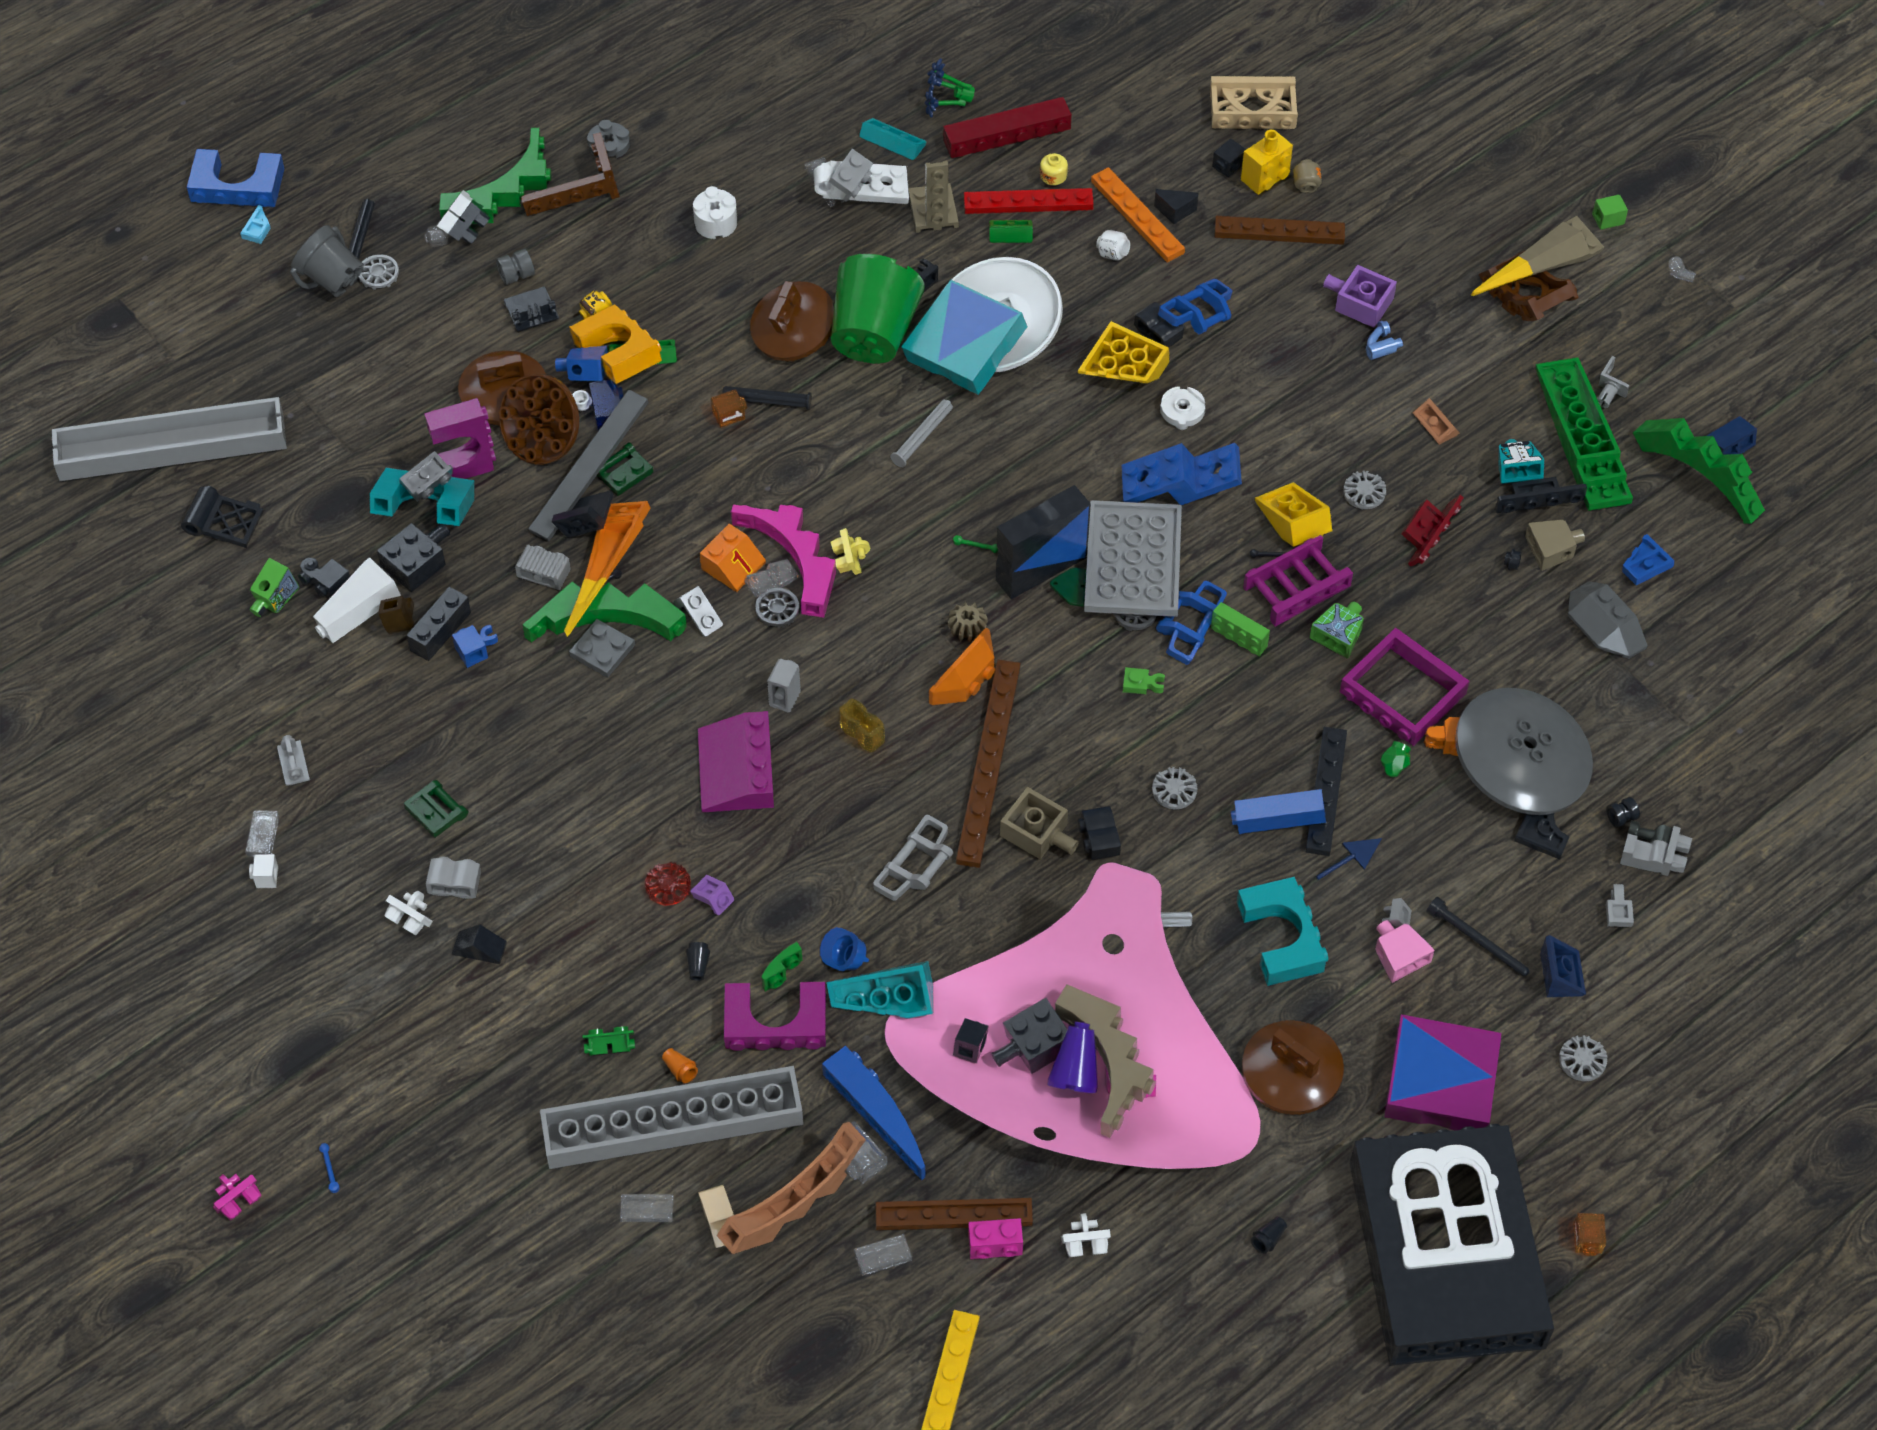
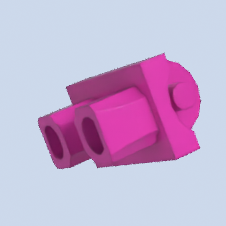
(227, 1203)

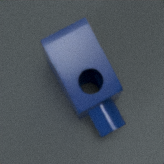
(583, 364)

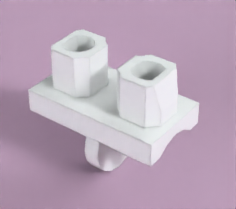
(397, 909)
(1074, 1240)

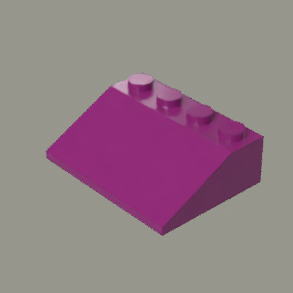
(736, 763)

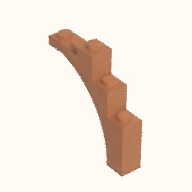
(819, 1179)

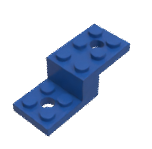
(1181, 474)

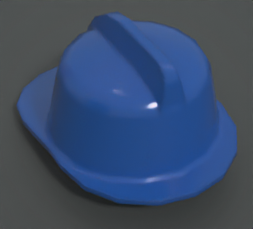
(843, 950)

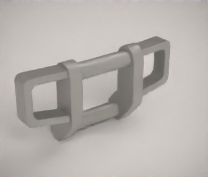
(915, 881)

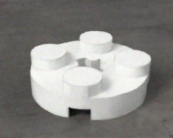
(1182, 417)

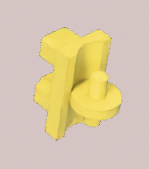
(852, 550)

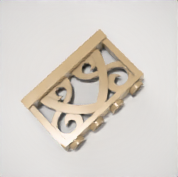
(1266, 89)

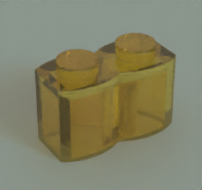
(861, 725)

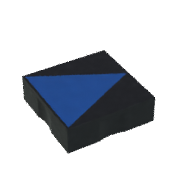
(1042, 542)

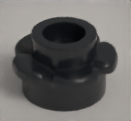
(1513, 559)

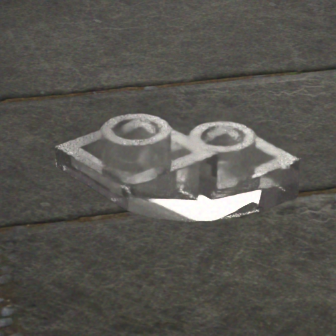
(775, 576)

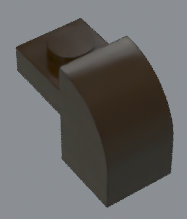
(397, 614)

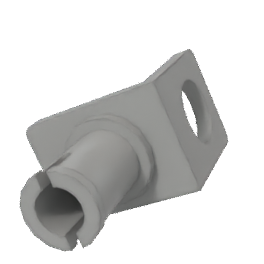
(1610, 385)

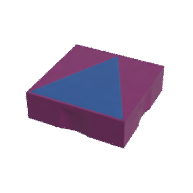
(1442, 1074)

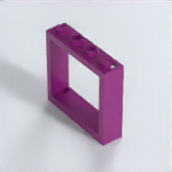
(1421, 659)

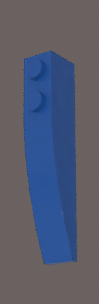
(874, 1104)

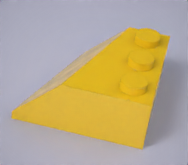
(1126, 356)

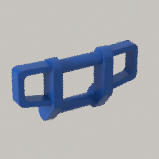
(1192, 313)
(1175, 629)

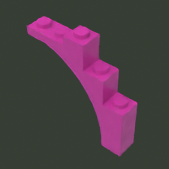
(803, 546)

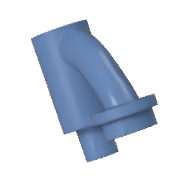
(1384, 347)

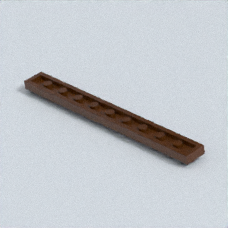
(988, 764)

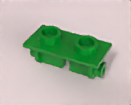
(618, 1038)

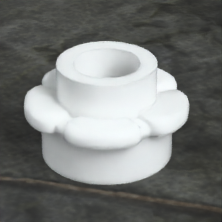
(583, 397)

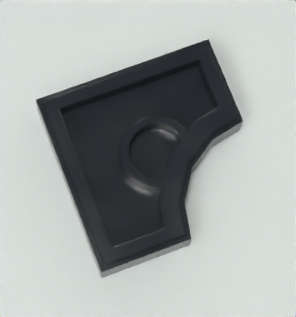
(1542, 835)

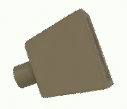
(1552, 542)

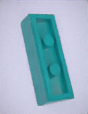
(892, 138)

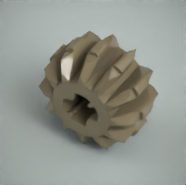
(967, 621)

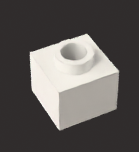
(264, 871)

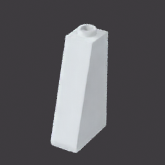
(355, 601)

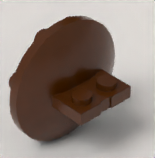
(792, 321)
(492, 376)
(539, 419)
(1292, 1067)

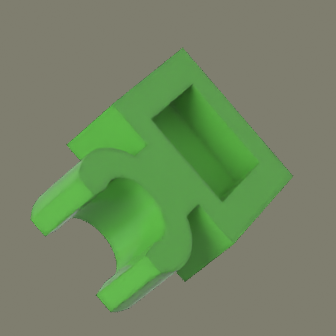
(1139, 681)

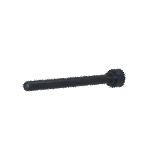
(1439, 909)

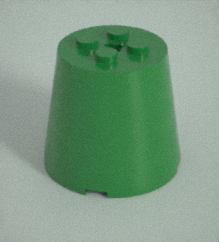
(873, 307)

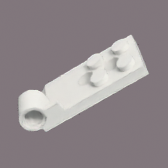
(874, 192)

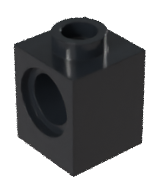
(1228, 158)
(970, 1040)

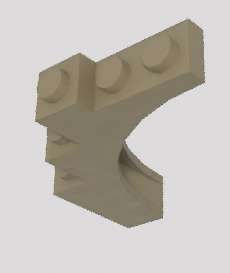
(1117, 1049)

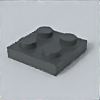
(602, 648)

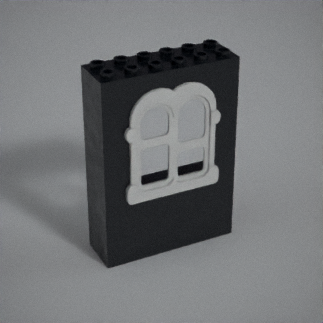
(1458, 1296)

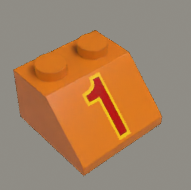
(731, 557)

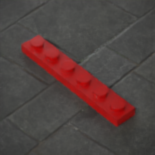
(1028, 201)

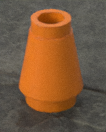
(680, 1066)

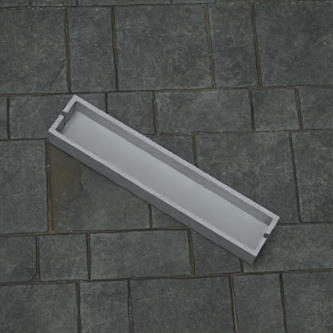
(168, 439)

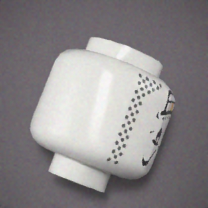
(1113, 245)

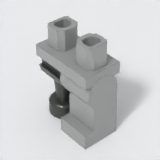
(1659, 853)

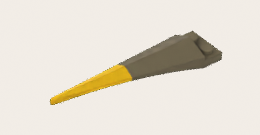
(1564, 245)

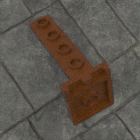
(576, 190)

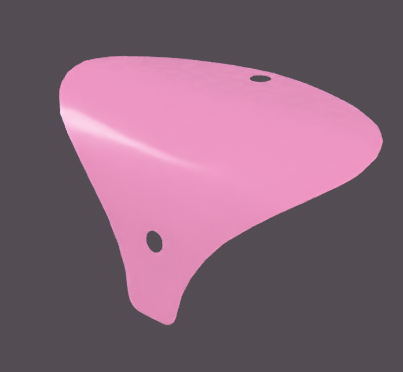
(1201, 1100)

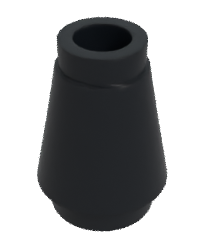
(697, 959)
(1268, 1235)

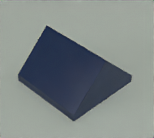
(1561, 969)

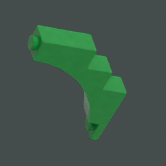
(642, 609)

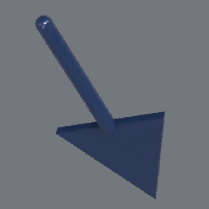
(1360, 851)

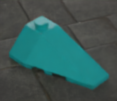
(893, 991)

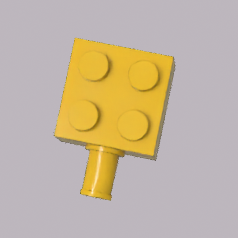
(1266, 162)

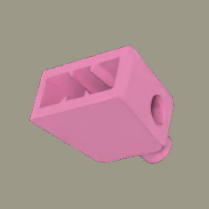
(1401, 950)

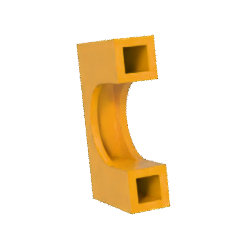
(615, 325)

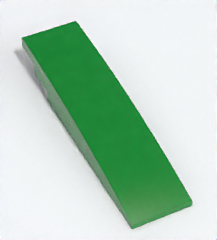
(1584, 433)

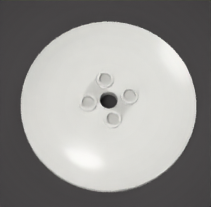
(1023, 288)

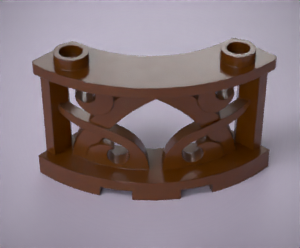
(1531, 307)

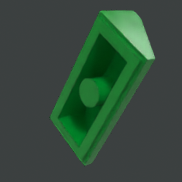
(1010, 231)

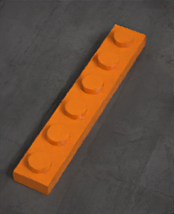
(1138, 215)

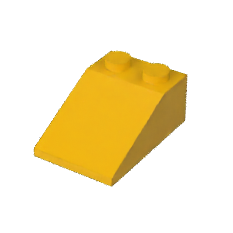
(1295, 513)

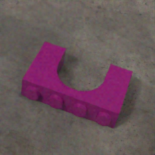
(463, 420)
(805, 1030)

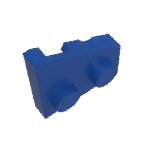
(1646, 561)

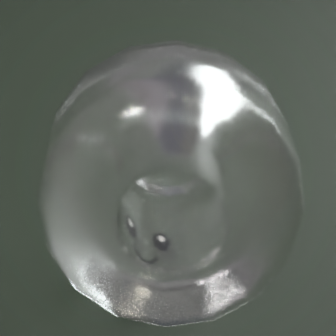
(436, 236)

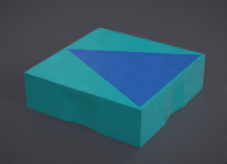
(964, 336)

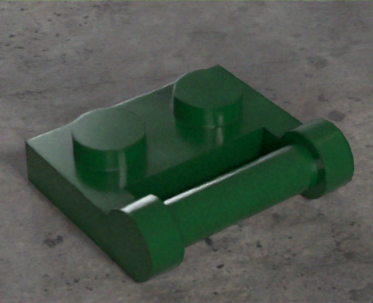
(628, 473)
(430, 814)

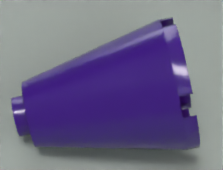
(1076, 1061)

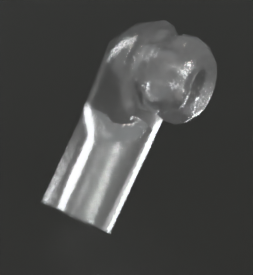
(1678, 270)

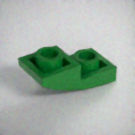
(776, 971)

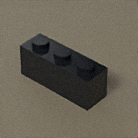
(439, 623)

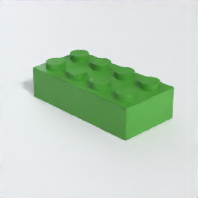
(1240, 629)

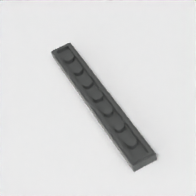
(589, 463)

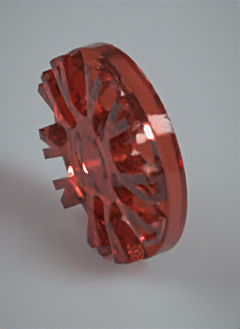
(667, 883)

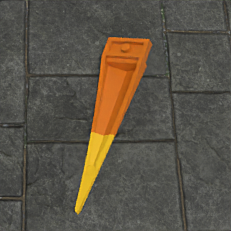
(609, 547)

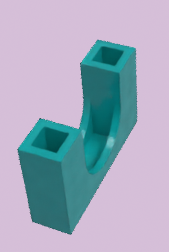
(453, 497)
(1285, 900)

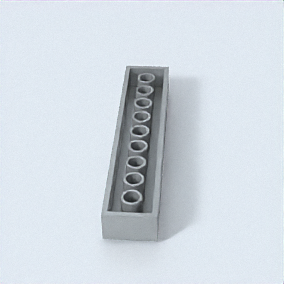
(671, 1117)

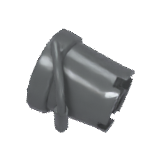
(326, 262)

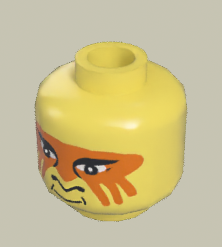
(1053, 169)

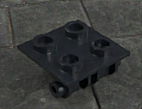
(531, 309)

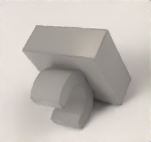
(1398, 912)

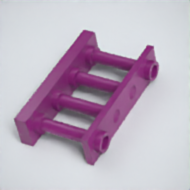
(1300, 600)

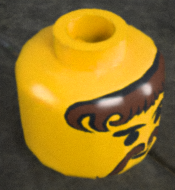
(594, 303)

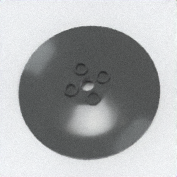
(1505, 769)

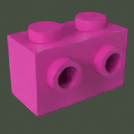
(995, 1238)

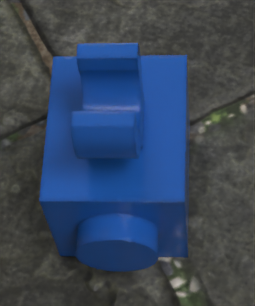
(471, 645)

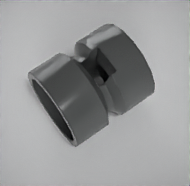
(516, 266)

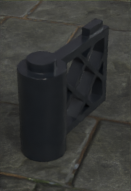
(203, 515)

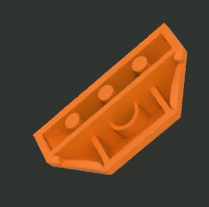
(966, 673)

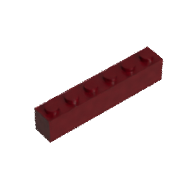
(1007, 127)

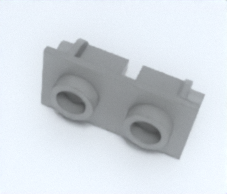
(292, 761)

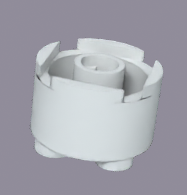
(715, 213)

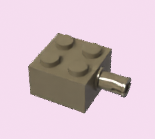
(1037, 824)

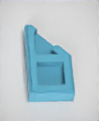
(256, 227)

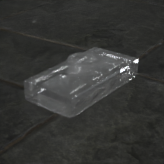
(262, 832)
(647, 1207)
(883, 1254)

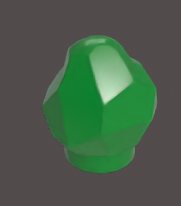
(1396, 759)

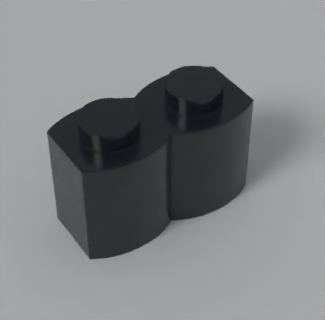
(1156, 328)
(1100, 833)

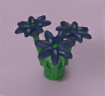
(962, 91)

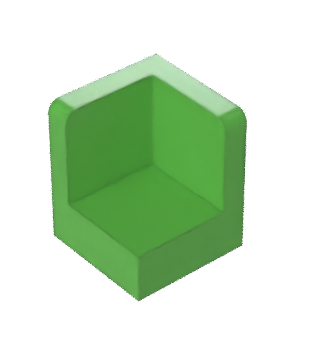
(1610, 212)

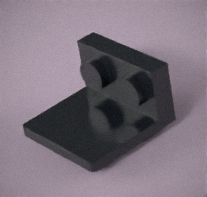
(587, 515)

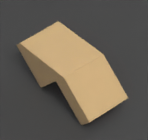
(716, 1210)

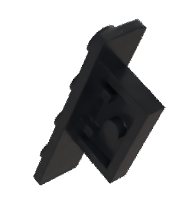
(1539, 494)

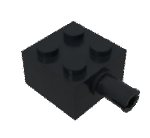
(413, 555)
(1033, 1036)

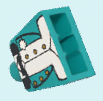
(1519, 462)

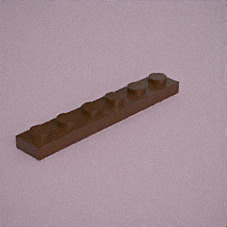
(1280, 230)
(950, 1213)

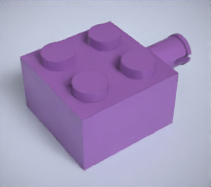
(1363, 295)

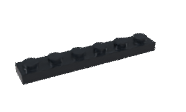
(1327, 779)

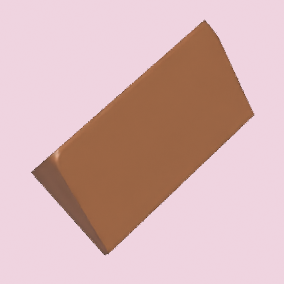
(1435, 422)

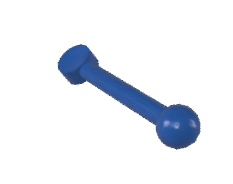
(333, 1186)

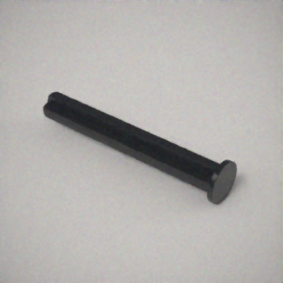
(361, 227)
(772, 397)

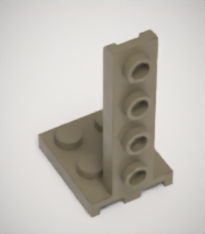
(933, 203)

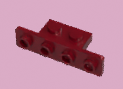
(1427, 525)

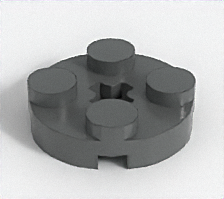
(613, 131)

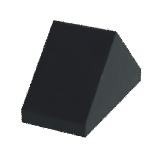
(1175, 204)
(479, 944)

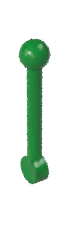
(957, 540)

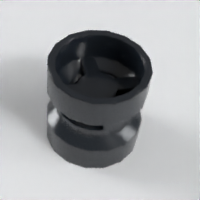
(1623, 812)

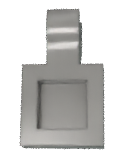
(1618, 910)

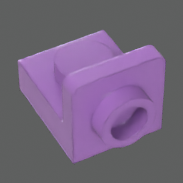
(713, 893)

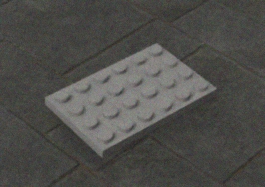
(1133, 558)

